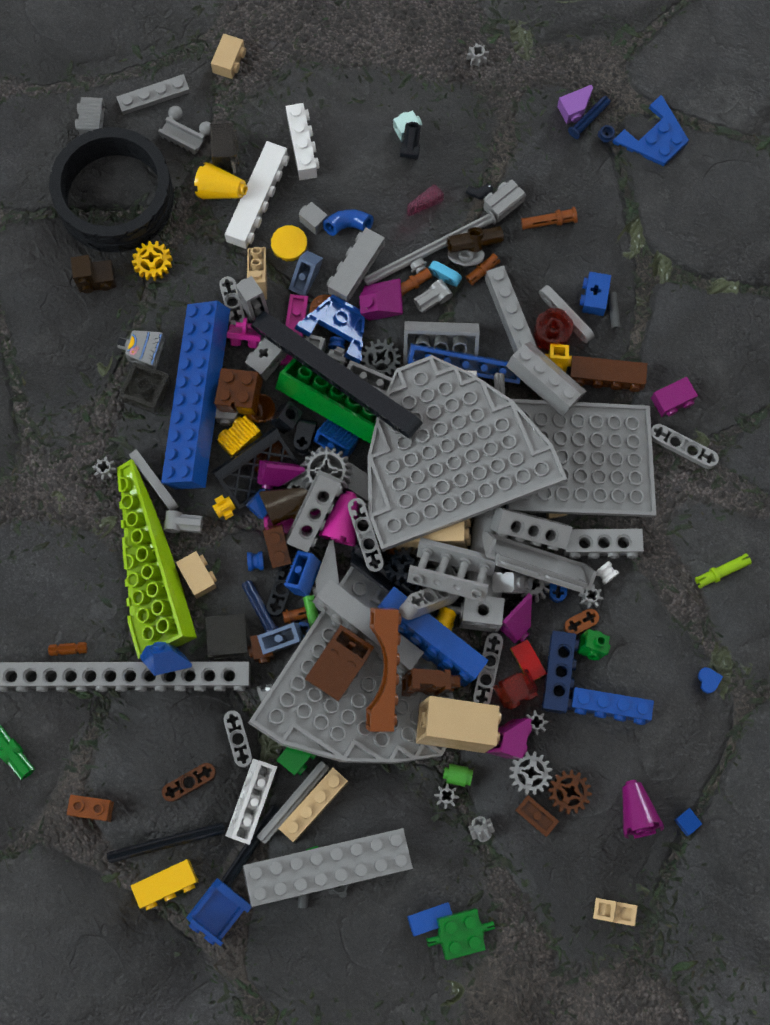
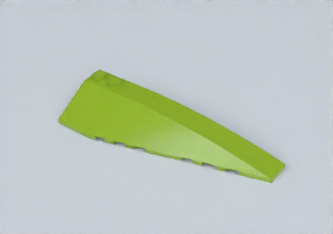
(153, 584)

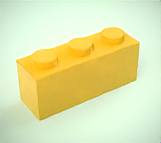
(164, 885)

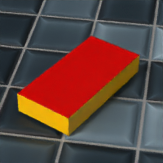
(528, 659)

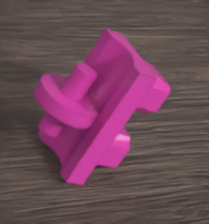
(243, 331)

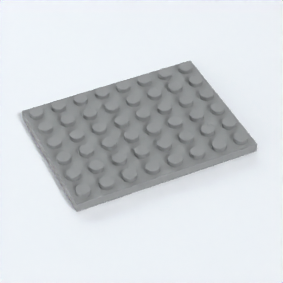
(604, 458)

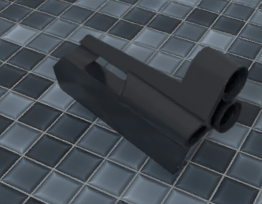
(379, 577)

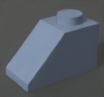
(305, 273)
(280, 638)

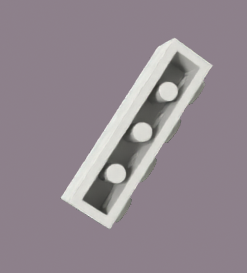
(301, 141)

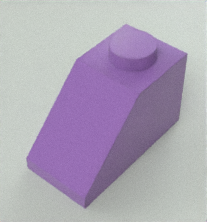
(574, 104)

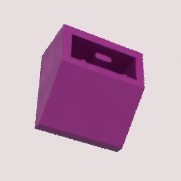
(513, 739)

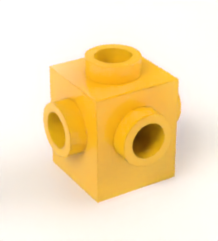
(560, 355)

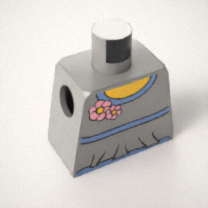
(143, 347)

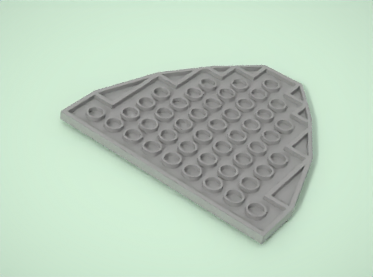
(461, 461)
(315, 723)

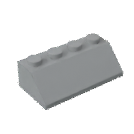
(442, 335)
(545, 378)

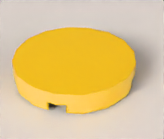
(289, 243)

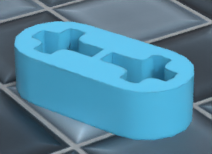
(445, 273)

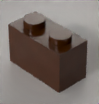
(276, 545)

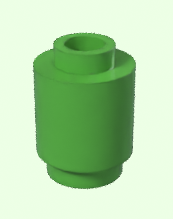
(458, 775)

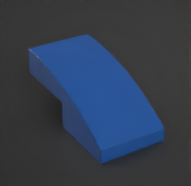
(426, 920)

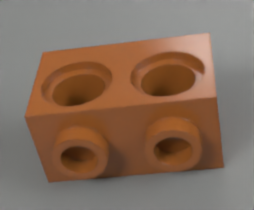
(90, 808)

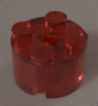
(555, 319)
(516, 688)

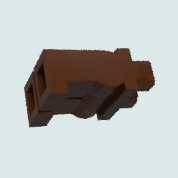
(429, 682)

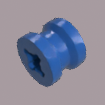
(255, 561)

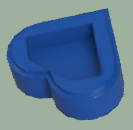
(709, 679)

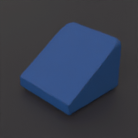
(688, 822)

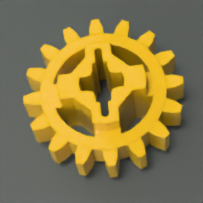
(160, 262)

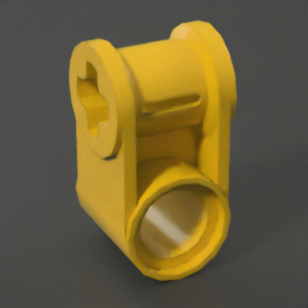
(446, 617)

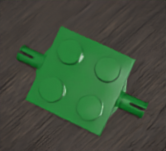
(460, 934)

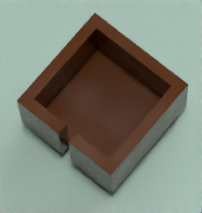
(238, 388)

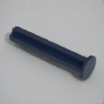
(589, 117)
(259, 606)

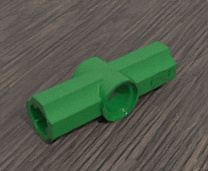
(13, 755)

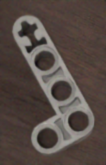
(427, 600)

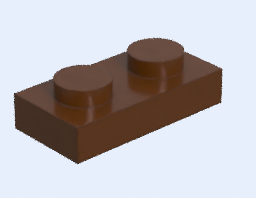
(537, 816)

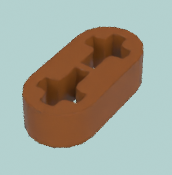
(579, 618)

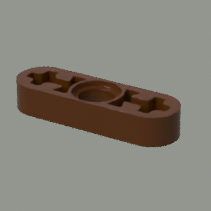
(178, 794)

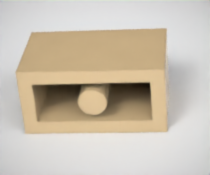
(228, 56)
(196, 574)

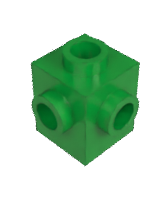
(594, 644)

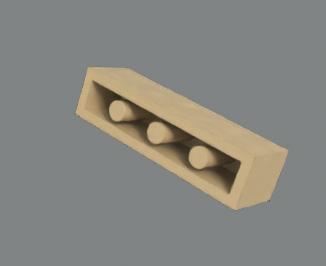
(313, 805)

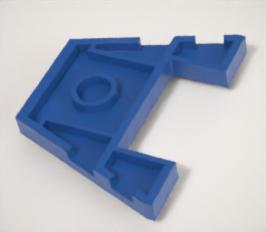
(661, 141)
(340, 319)

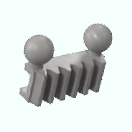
(181, 134)

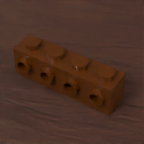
(608, 373)

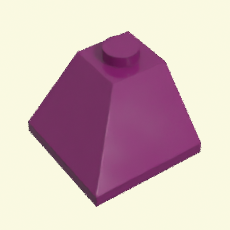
(381, 300)
(277, 473)
(518, 621)

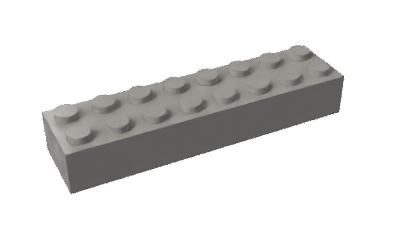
(327, 867)

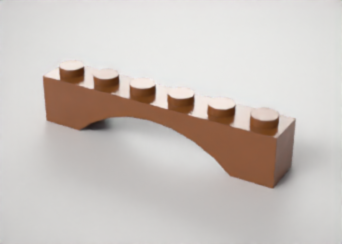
(381, 711)

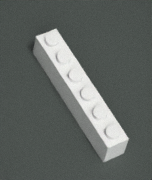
(255, 202)

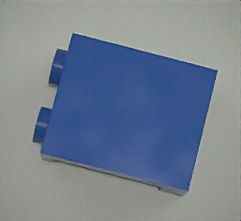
(217, 912)

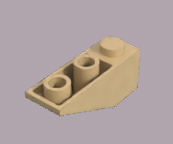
(257, 267)

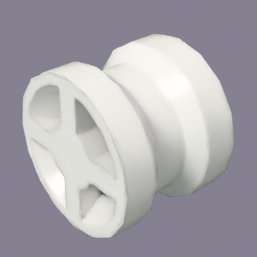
(607, 572)

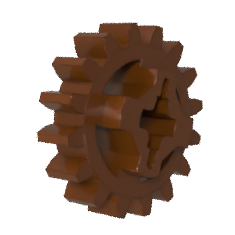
(560, 787)

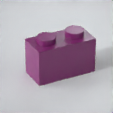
(674, 397)

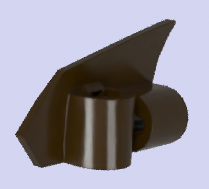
(283, 503)

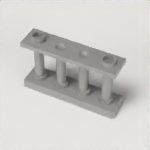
(453, 556)

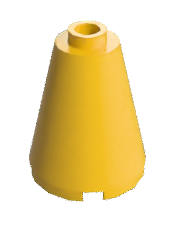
(218, 184)

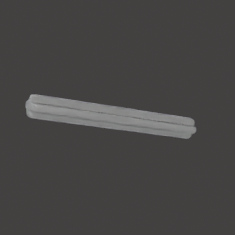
(293, 802)

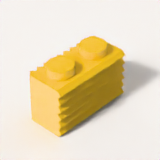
(239, 435)

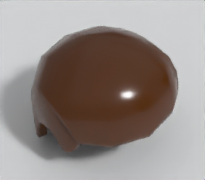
(265, 410)

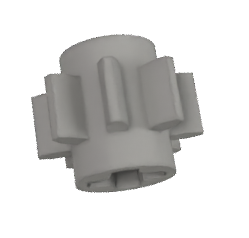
(477, 55)
(338, 355)
(108, 472)
(589, 602)
(539, 718)
(446, 790)
(481, 829)

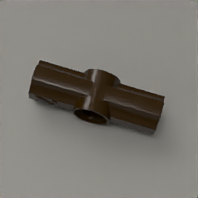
(475, 239)

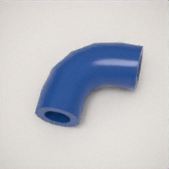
(347, 219)

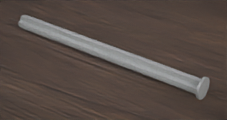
(426, 250)

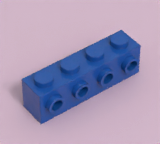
(612, 705)

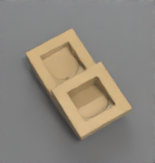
(615, 912)

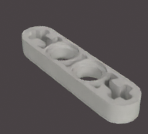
(553, 300)
(685, 442)
(153, 480)
(362, 535)
(488, 670)

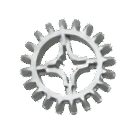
(326, 456)

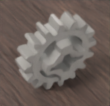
(539, 775)

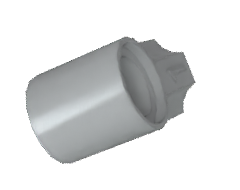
(437, 293)
(177, 521)

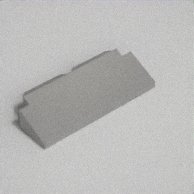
(538, 563)

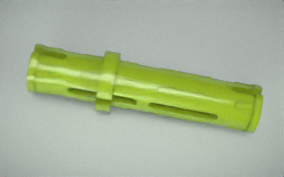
(716, 574)

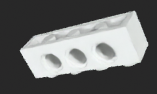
(251, 801)

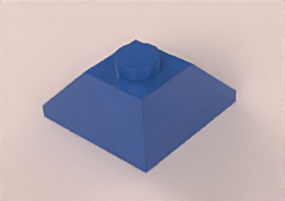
(164, 658)

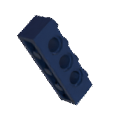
(550, 701)

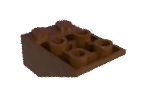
(339, 662)

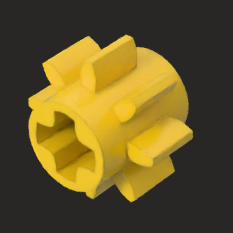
(224, 507)

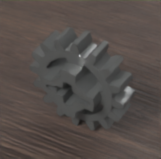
(384, 351)

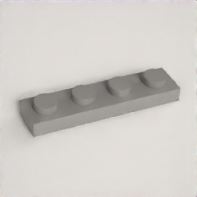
(153, 94)

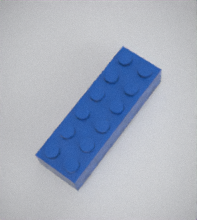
(437, 642)

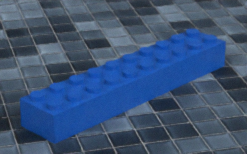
(194, 396)

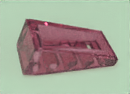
(427, 199)

